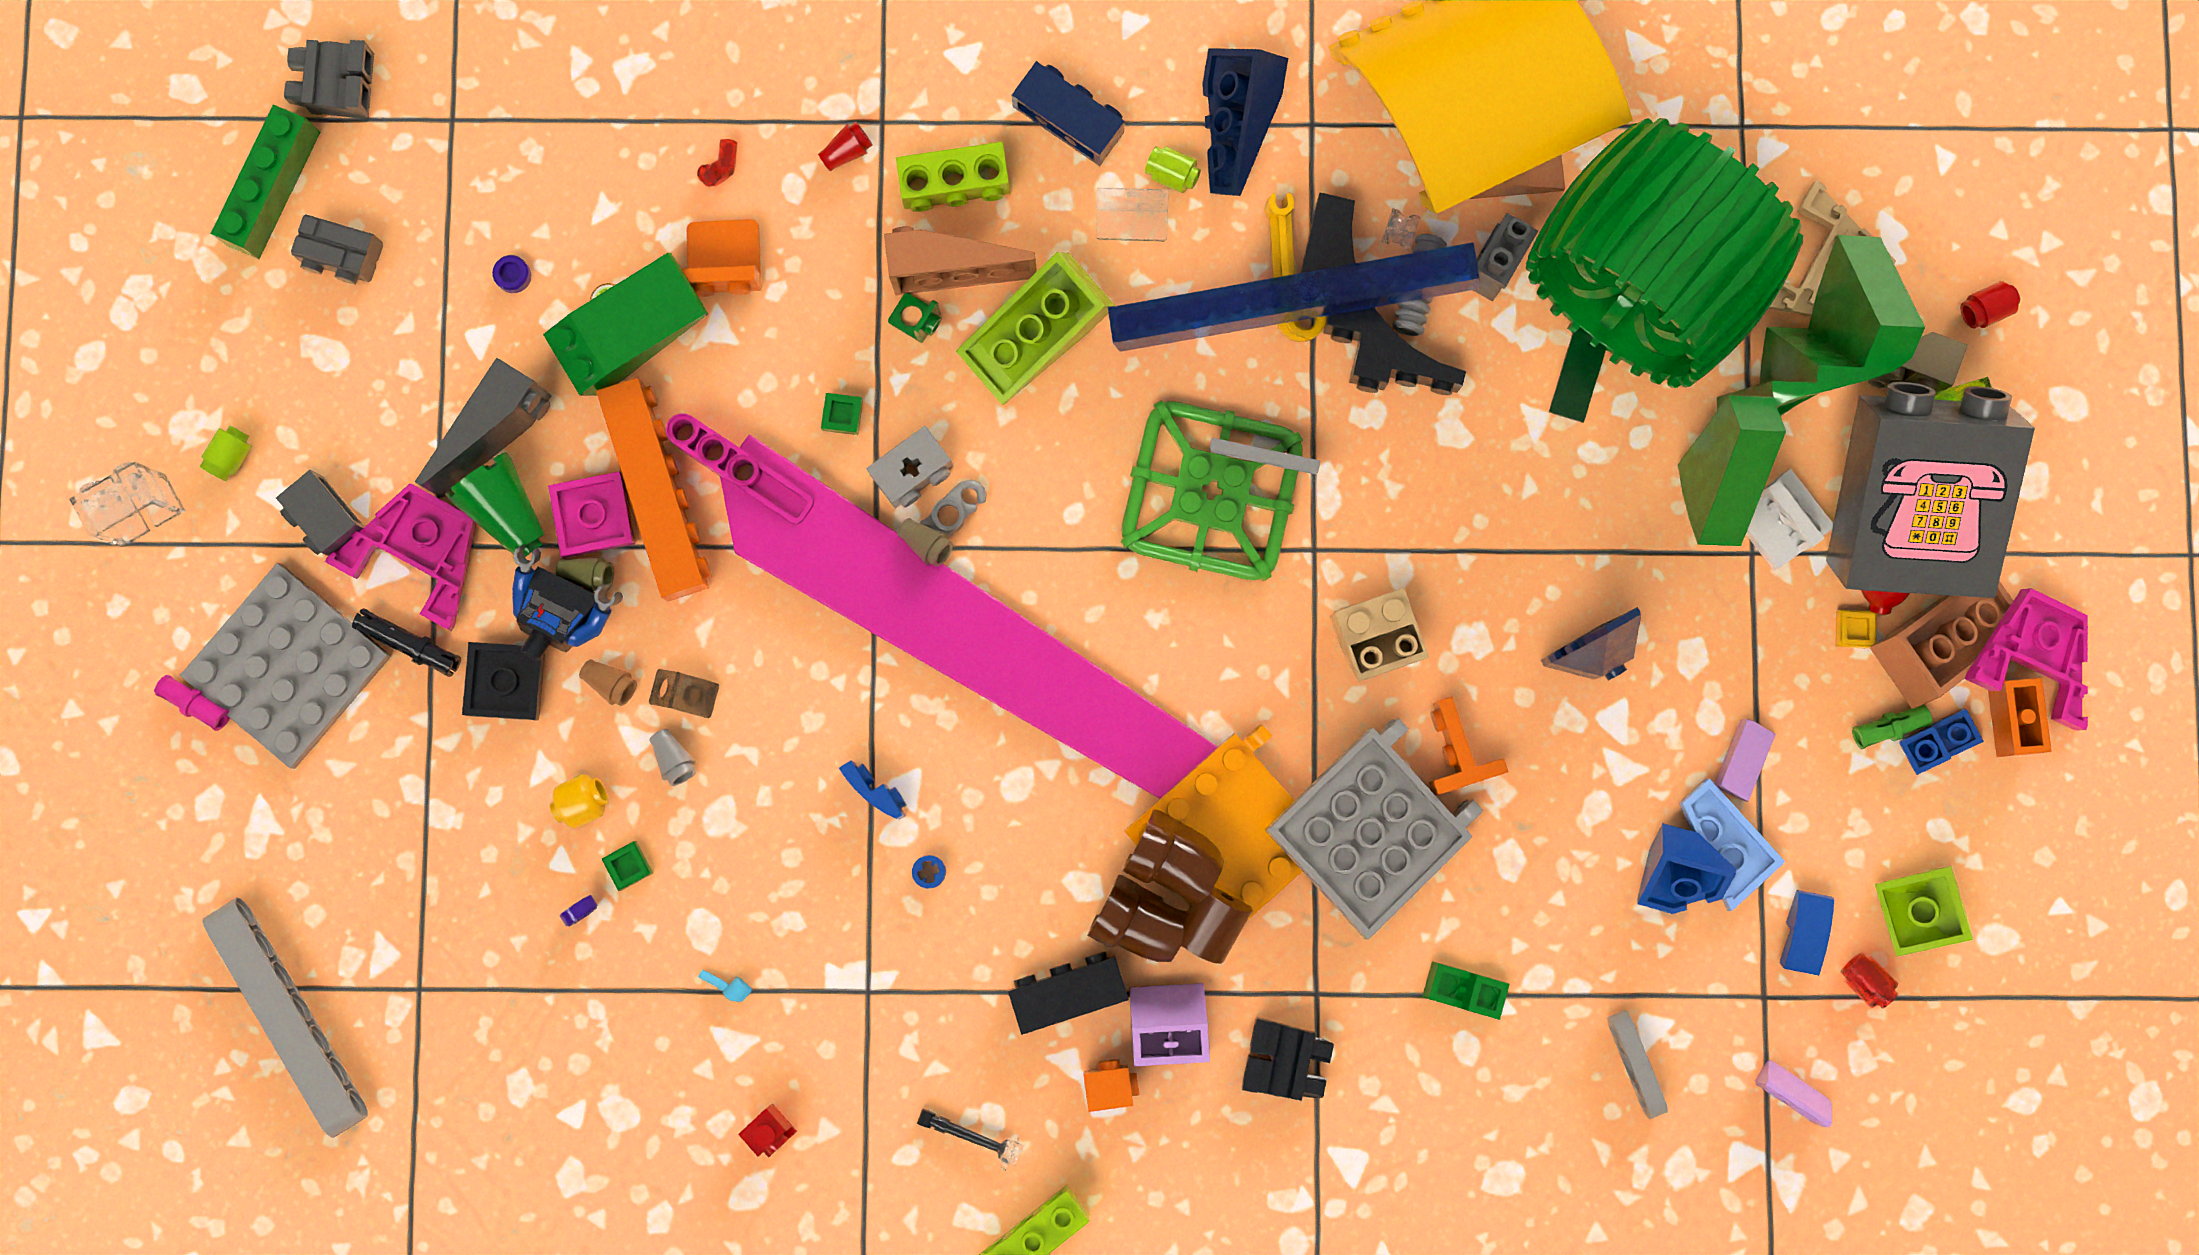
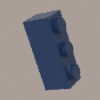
(1068, 112)

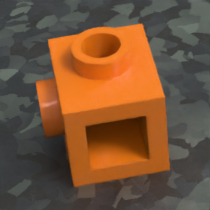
(1110, 1086)

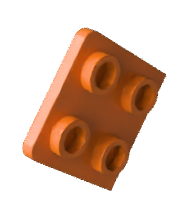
(723, 257)

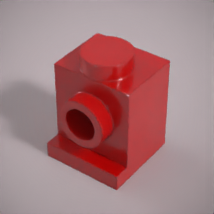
(767, 1132)

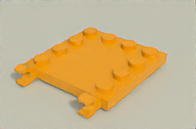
(1232, 804)

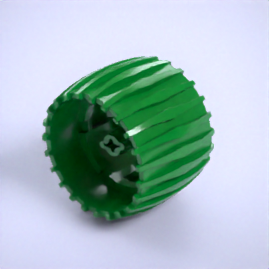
(1665, 251)

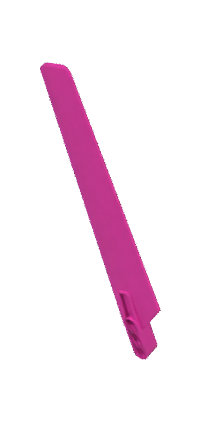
(873, 578)

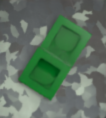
(1466, 990)

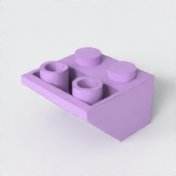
(1169, 1024)

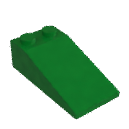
(625, 326)

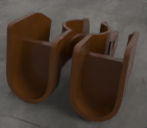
(1189, 867)

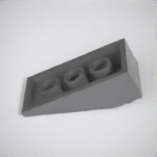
(492, 418)

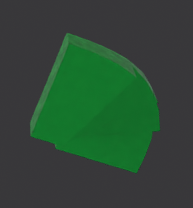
(1856, 332)

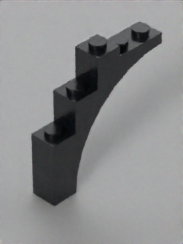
(1379, 350)

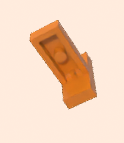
(1457, 752)

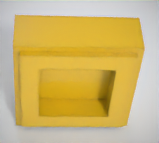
(1855, 629)

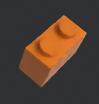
(2020, 718)

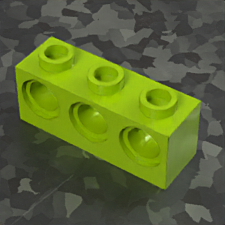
(939, 164)
(1044, 1227)

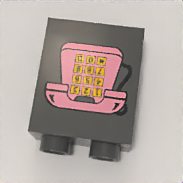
(1929, 492)

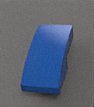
(1940, 741)
(882, 798)
(1809, 932)

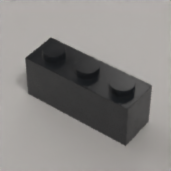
(1067, 993)

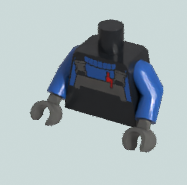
(555, 609)

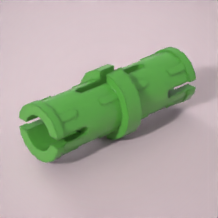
(1892, 726)

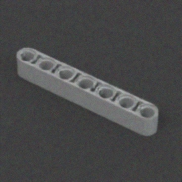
(285, 1017)

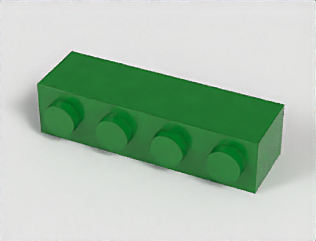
(265, 182)

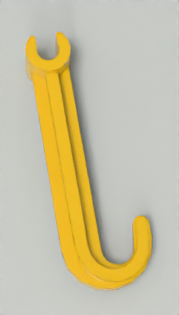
(1283, 262)

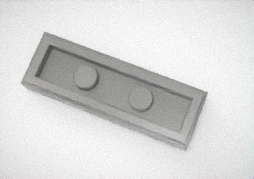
(1265, 456)

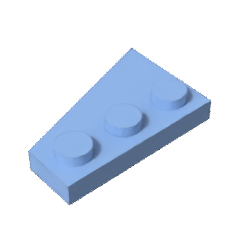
(1733, 837)

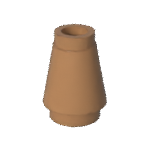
(609, 682)

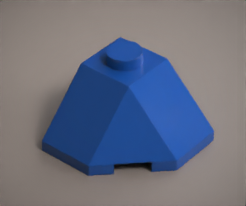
(1683, 871)

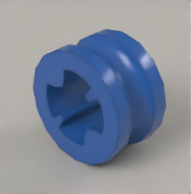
(919, 866)

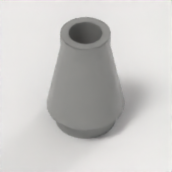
(673, 760)

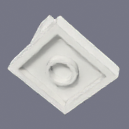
(1786, 521)

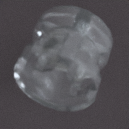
(1400, 229)

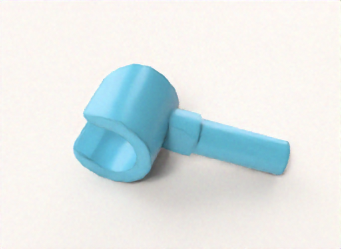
(735, 991)

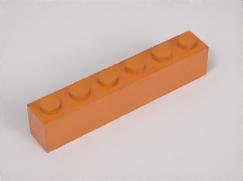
(653, 489)

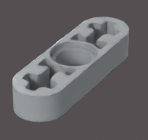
(1637, 1064)

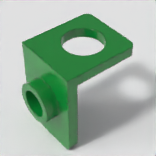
(927, 324)

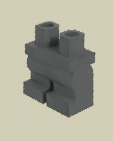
(333, 78)
(1503, 255)

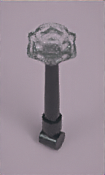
(1008, 1151)

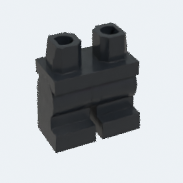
(1287, 1068)

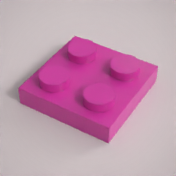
(591, 514)

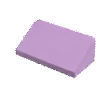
(1744, 759)
(1795, 1094)

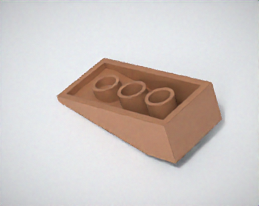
(940, 261)
(1939, 644)

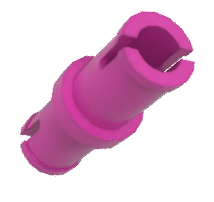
(191, 702)

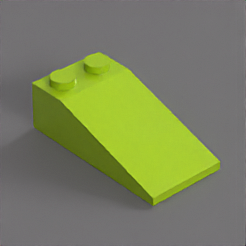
(1035, 326)

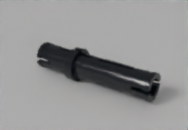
(419, 649)

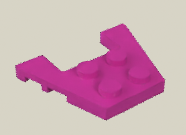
(423, 534)
(2046, 640)

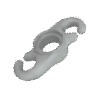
(955, 499)

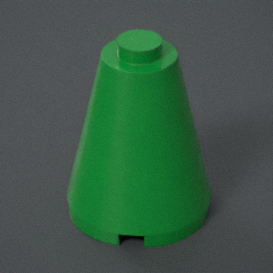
(499, 504)

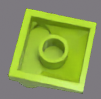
(1924, 911)

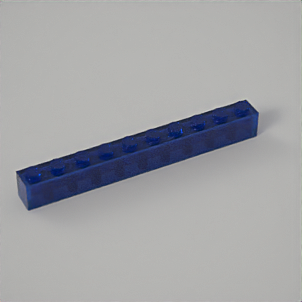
(1295, 297)

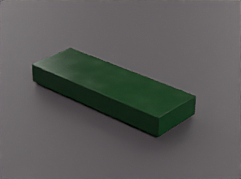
(1577, 377)

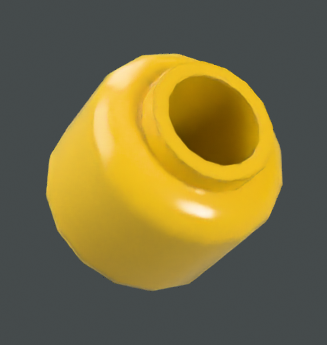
(579, 801)

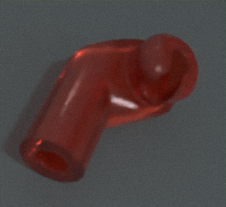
(723, 168)

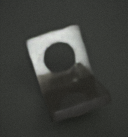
(684, 693)

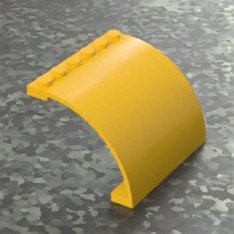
(1486, 87)

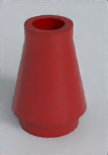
(845, 146)

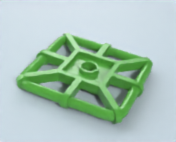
(1191, 503)

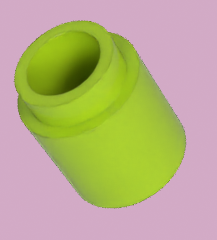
(1172, 169)
(225, 453)

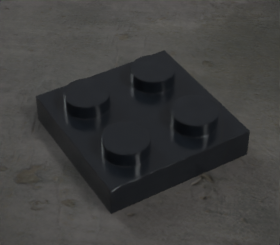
(502, 682)

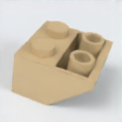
(1379, 635)

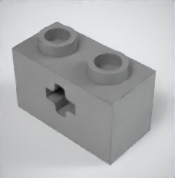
(920, 450)

